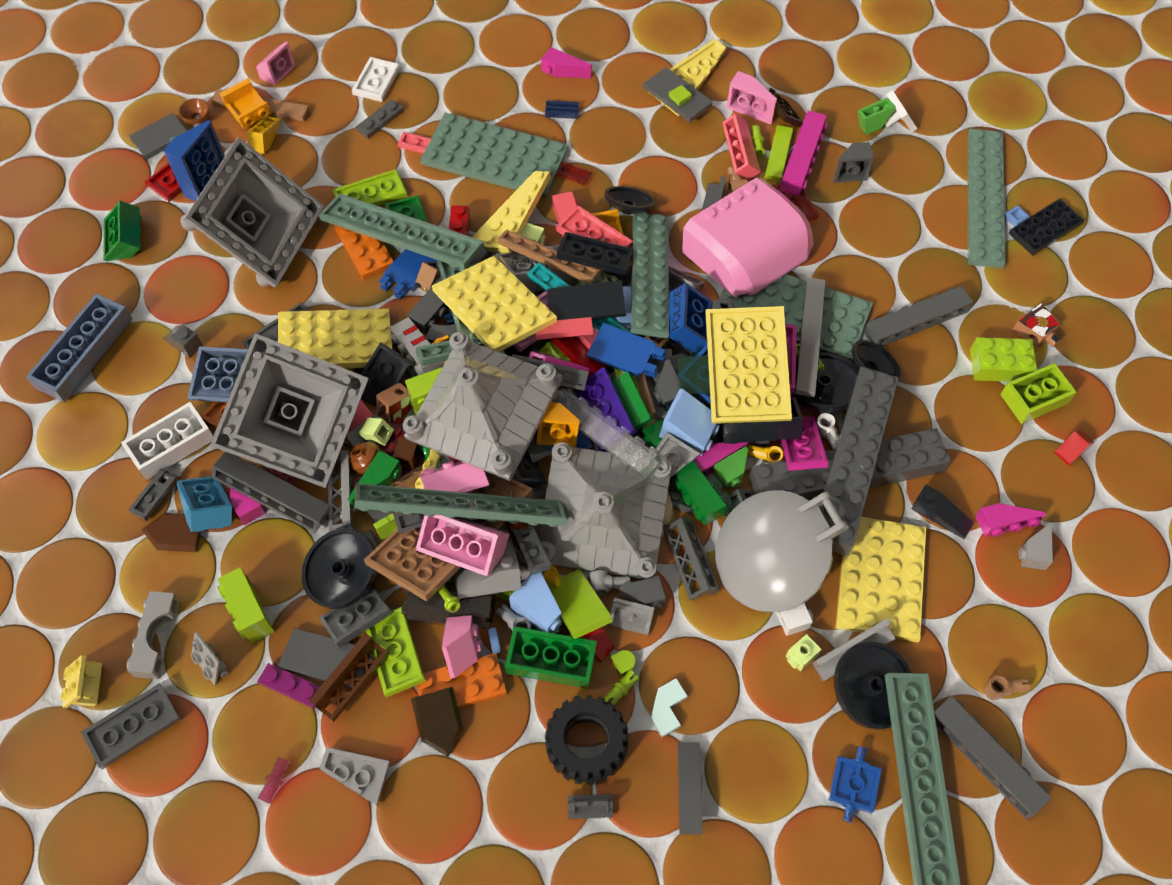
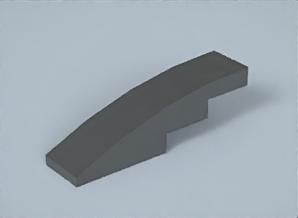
(689, 788)

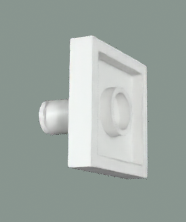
(899, 113)

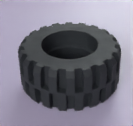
(586, 711)

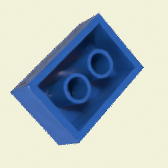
(688, 317)

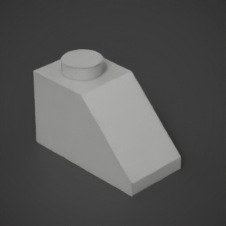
(1038, 550)

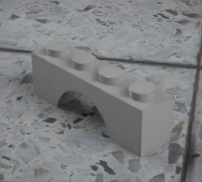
(158, 610)

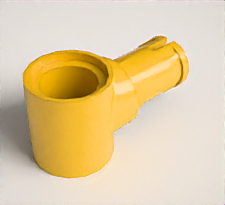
(765, 453)

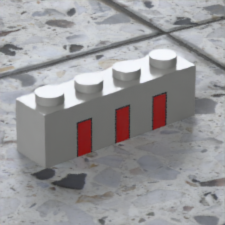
(408, 338)

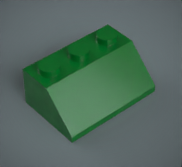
(121, 232)

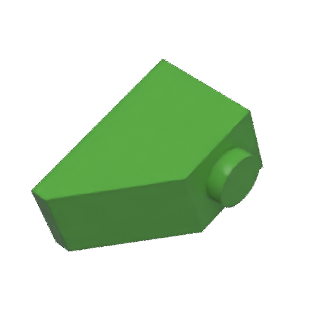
(875, 115)
(731, 469)

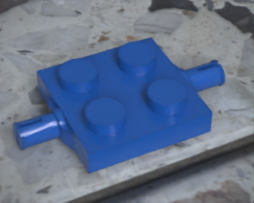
(855, 784)

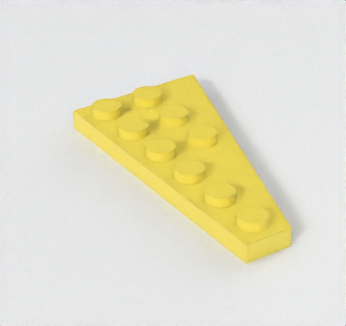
(699, 65)
(514, 212)

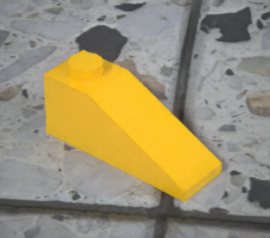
(263, 133)

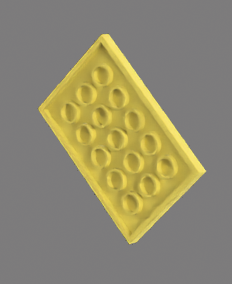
(494, 304)
(336, 336)
(748, 365)
(883, 579)

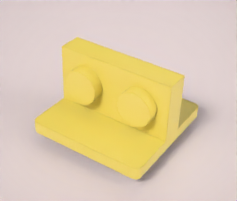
(81, 683)

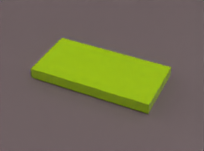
(375, 189)
(579, 605)
(402, 666)

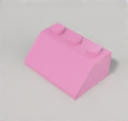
(453, 477)

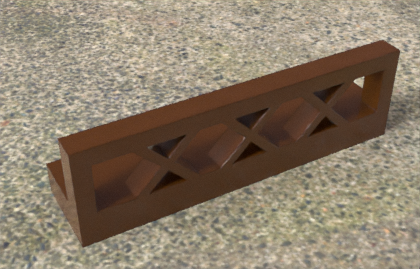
(343, 673)

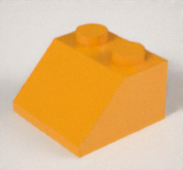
(558, 426)

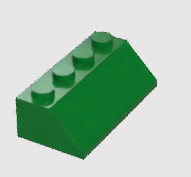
(551, 657)

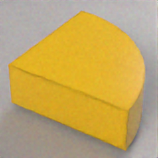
(552, 577)

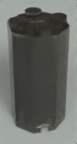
(434, 612)

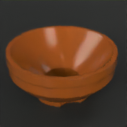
(192, 108)
(362, 456)

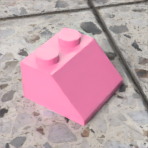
(276, 64)
(460, 644)

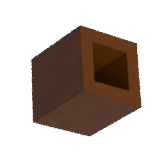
(407, 453)

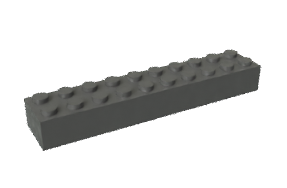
(858, 451)
(897, 461)

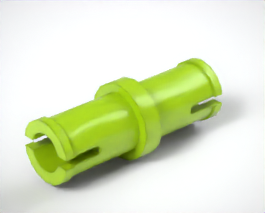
(757, 139)
(620, 688)

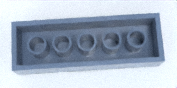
(79, 348)

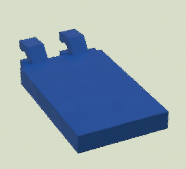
(404, 272)
(625, 351)

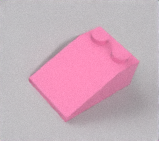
(751, 98)

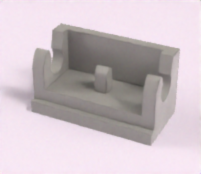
(631, 616)

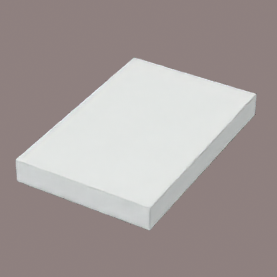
(376, 79)

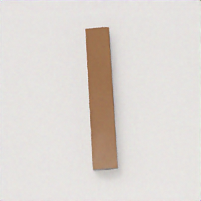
(277, 107)
(547, 256)

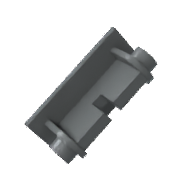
(590, 806)

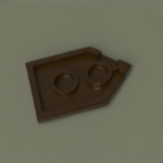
(785, 110)
(438, 719)

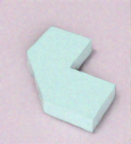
(662, 715)

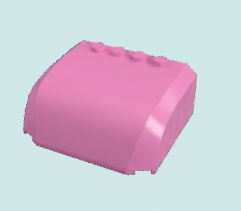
(748, 238)

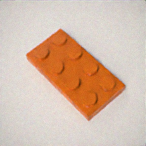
(366, 252)
(474, 685)

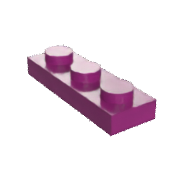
(288, 684)

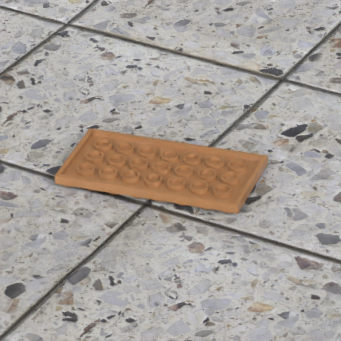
(423, 573)

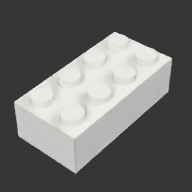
(167, 440)

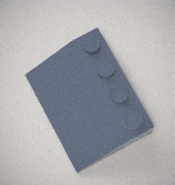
(215, 373)

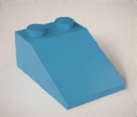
(204, 503)

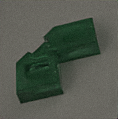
(724, 496)

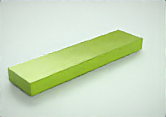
(778, 153)

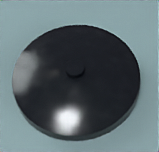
(832, 385)
(336, 569)
(862, 683)

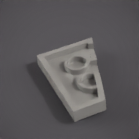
(676, 452)
(357, 772)

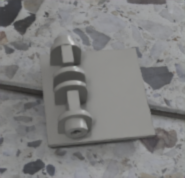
(207, 659)

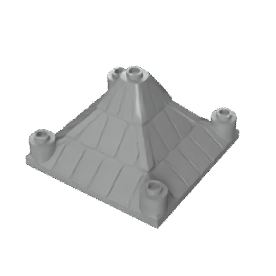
(254, 212)
(483, 407)
(289, 411)
(609, 513)

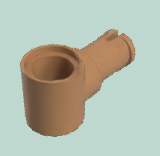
(735, 180)
(1006, 687)

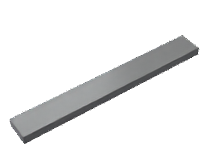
(810, 337)

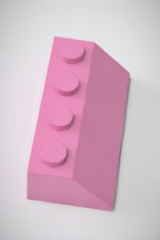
(462, 543)

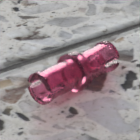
(274, 780)

